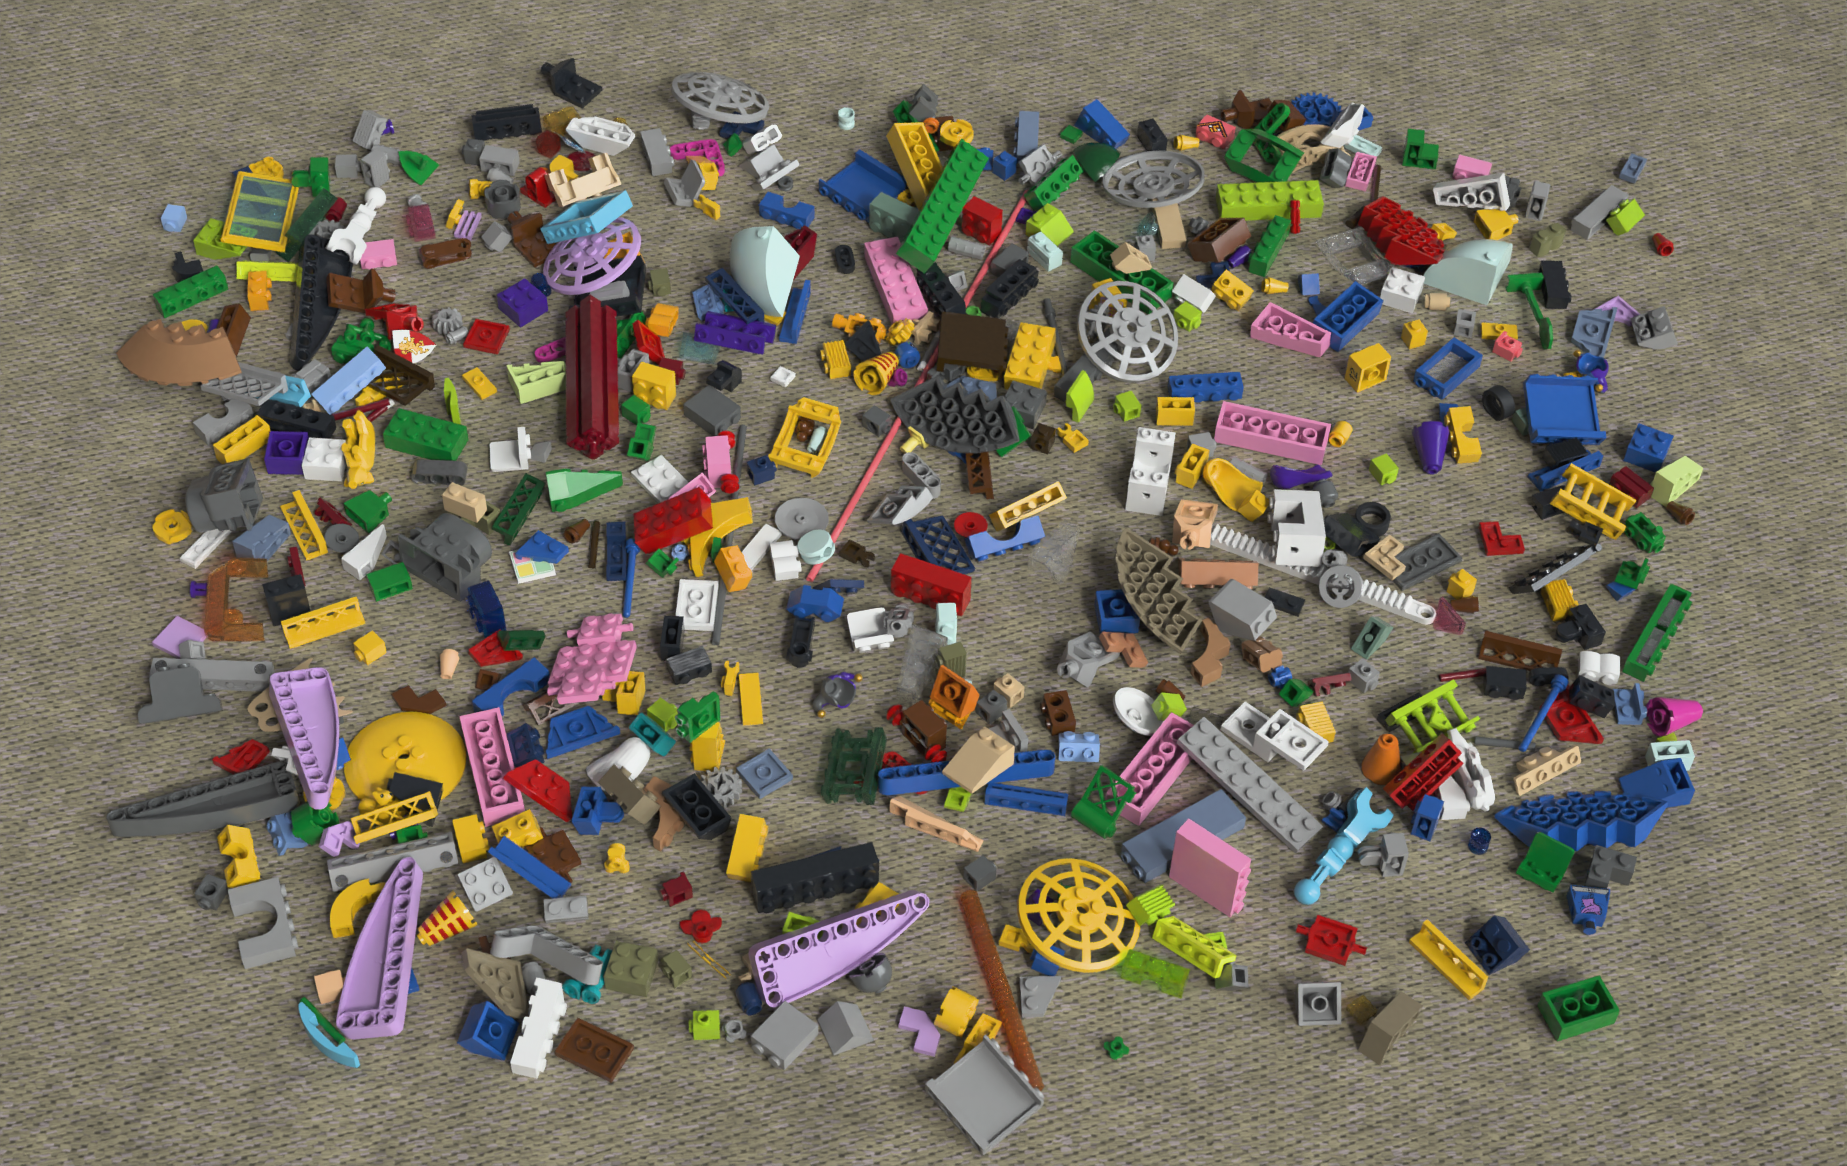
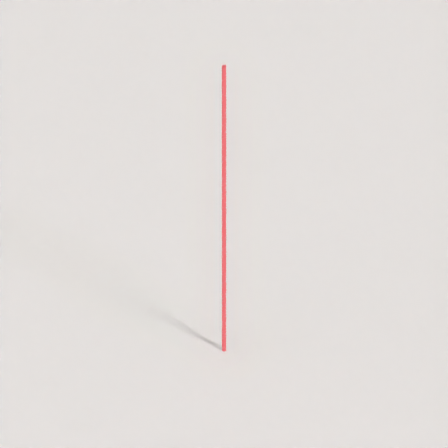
(896, 425)

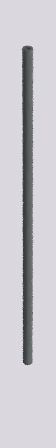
(729, 539)

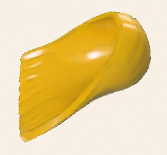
(1229, 482)

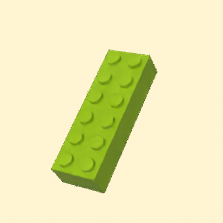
(1269, 199)

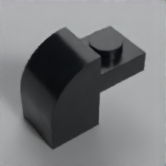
(185, 270)
(725, 376)

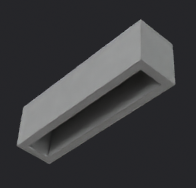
(1595, 215)

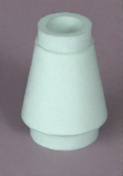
(817, 439)

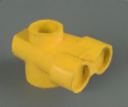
(477, 188)
(616, 859)

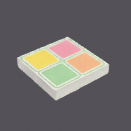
(530, 570)

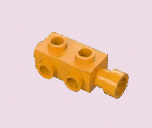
(852, 322)

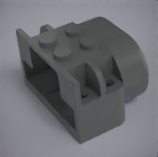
(224, 498)
(446, 554)

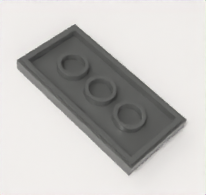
(1425, 561)

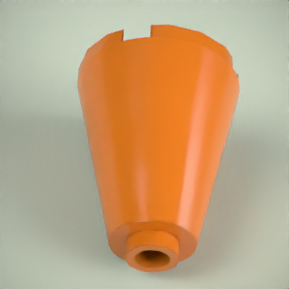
(1382, 760)

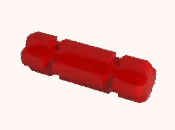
(1295, 216)

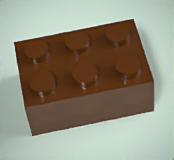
(1219, 240)

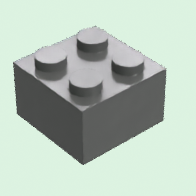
(1028, 401)

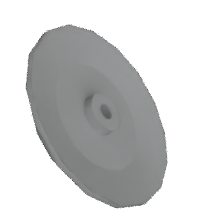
(800, 516)

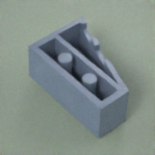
(1027, 133)
(262, 539)

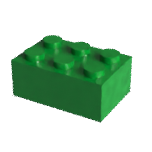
(1578, 1008)

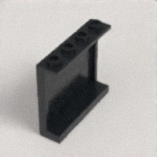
(635, 281)

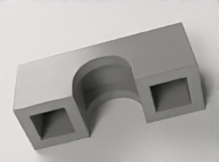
(213, 429)

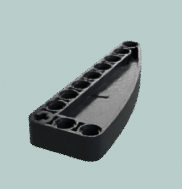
(312, 315)

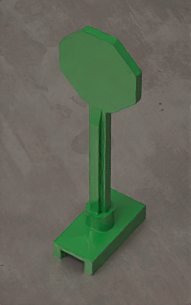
(1526, 284)

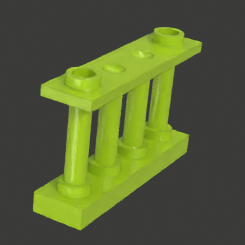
(1430, 700)

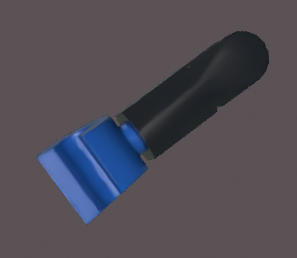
(1338, 816)

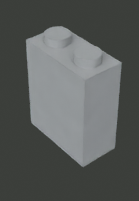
(784, 1035)

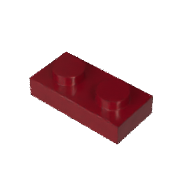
(294, 561)

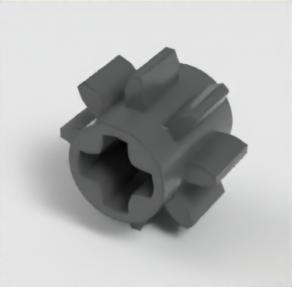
(1198, 225)

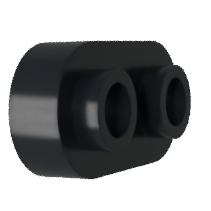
(845, 259)
(1544, 676)

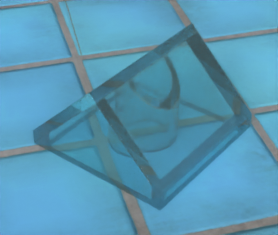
(698, 351)

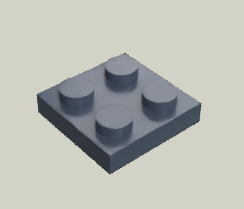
(764, 773)

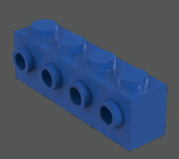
(1207, 388)

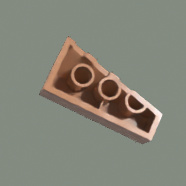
(1217, 572)

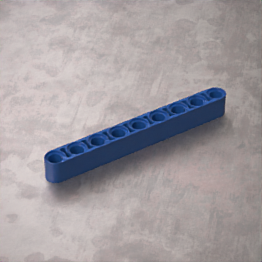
(930, 776)

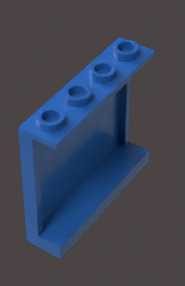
(861, 183)
(1562, 409)

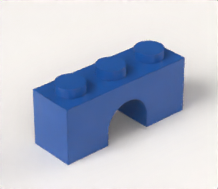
(773, 208)

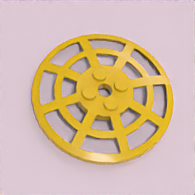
(1074, 920)

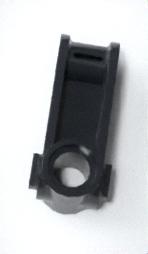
(801, 642)

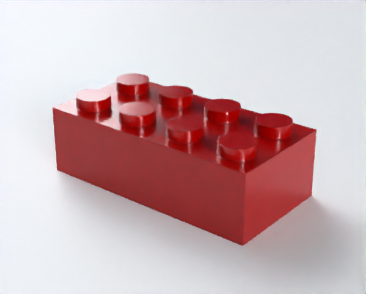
(673, 520)
(930, 583)

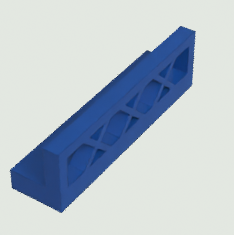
(795, 314)
(1555, 477)
(1026, 799)
(530, 868)

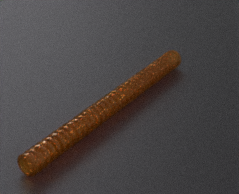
(1000, 988)

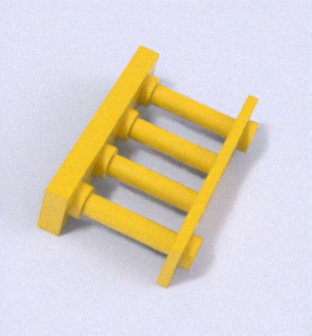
(1584, 512)

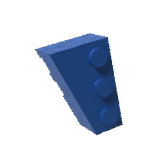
(1101, 125)

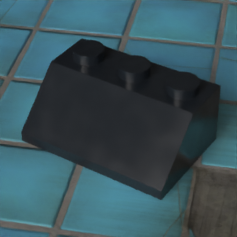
(698, 808)

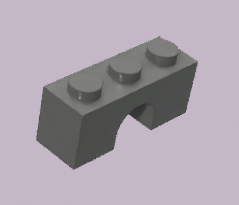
(924, 104)

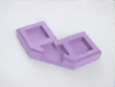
(335, 835)
(919, 1022)

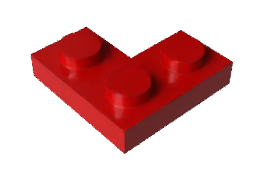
(1497, 544)

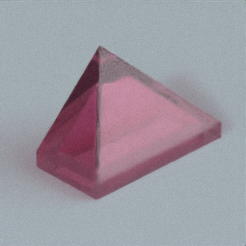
(1448, 619)

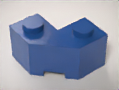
(823, 603)

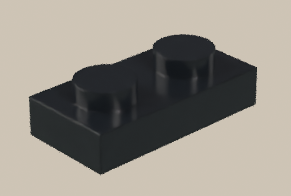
(1285, 602)

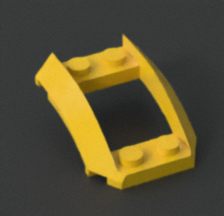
(801, 460)

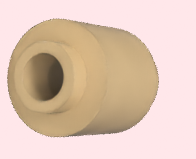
(1437, 301)

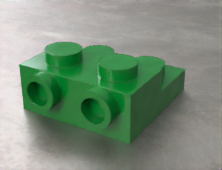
(697, 717)

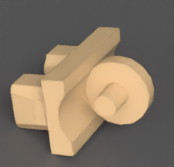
(924, 326)

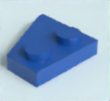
(542, 548)

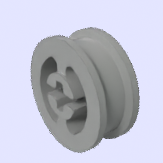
(1340, 601)

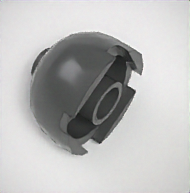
(873, 974)

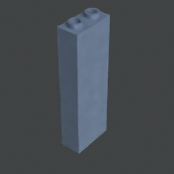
(1153, 849)

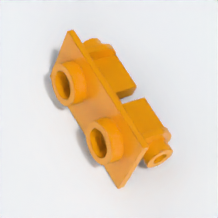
(947, 715)

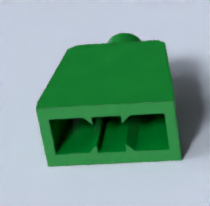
(368, 509)

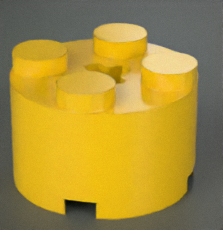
(956, 1011)

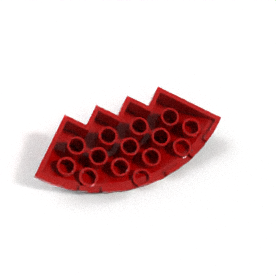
(1401, 234)

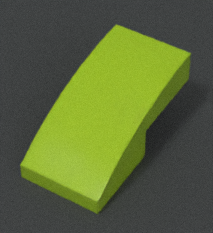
(957, 799)

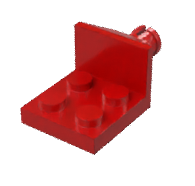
(397, 317)

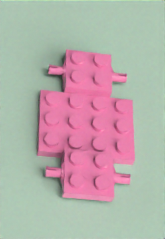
(596, 662)

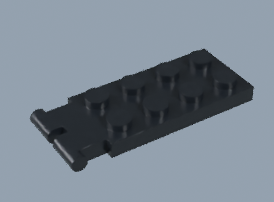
(1553, 569)

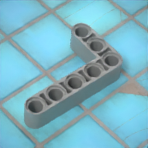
(548, 948)

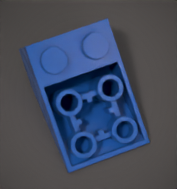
(1662, 780)

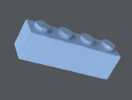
(348, 381)

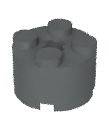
(502, 199)

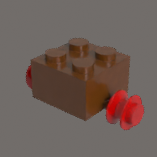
(921, 729)

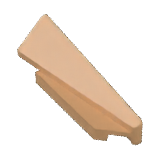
(927, 822)

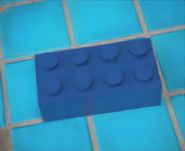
(1349, 314)

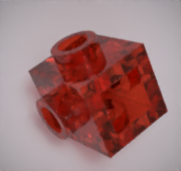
(548, 144)

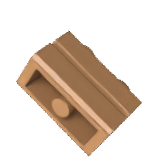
(1262, 654)

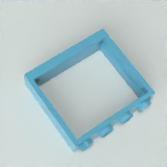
(593, 212)

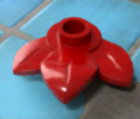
(701, 926)

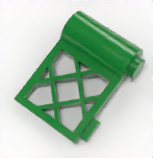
(1097, 817)

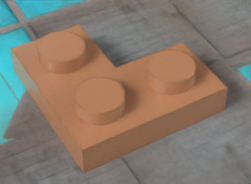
(1127, 645)

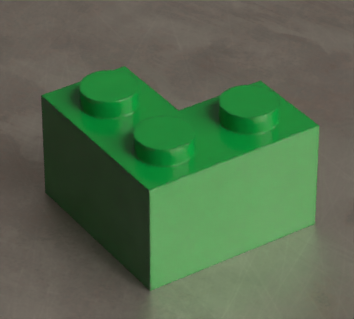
(1418, 153)

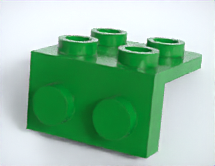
(1545, 862)

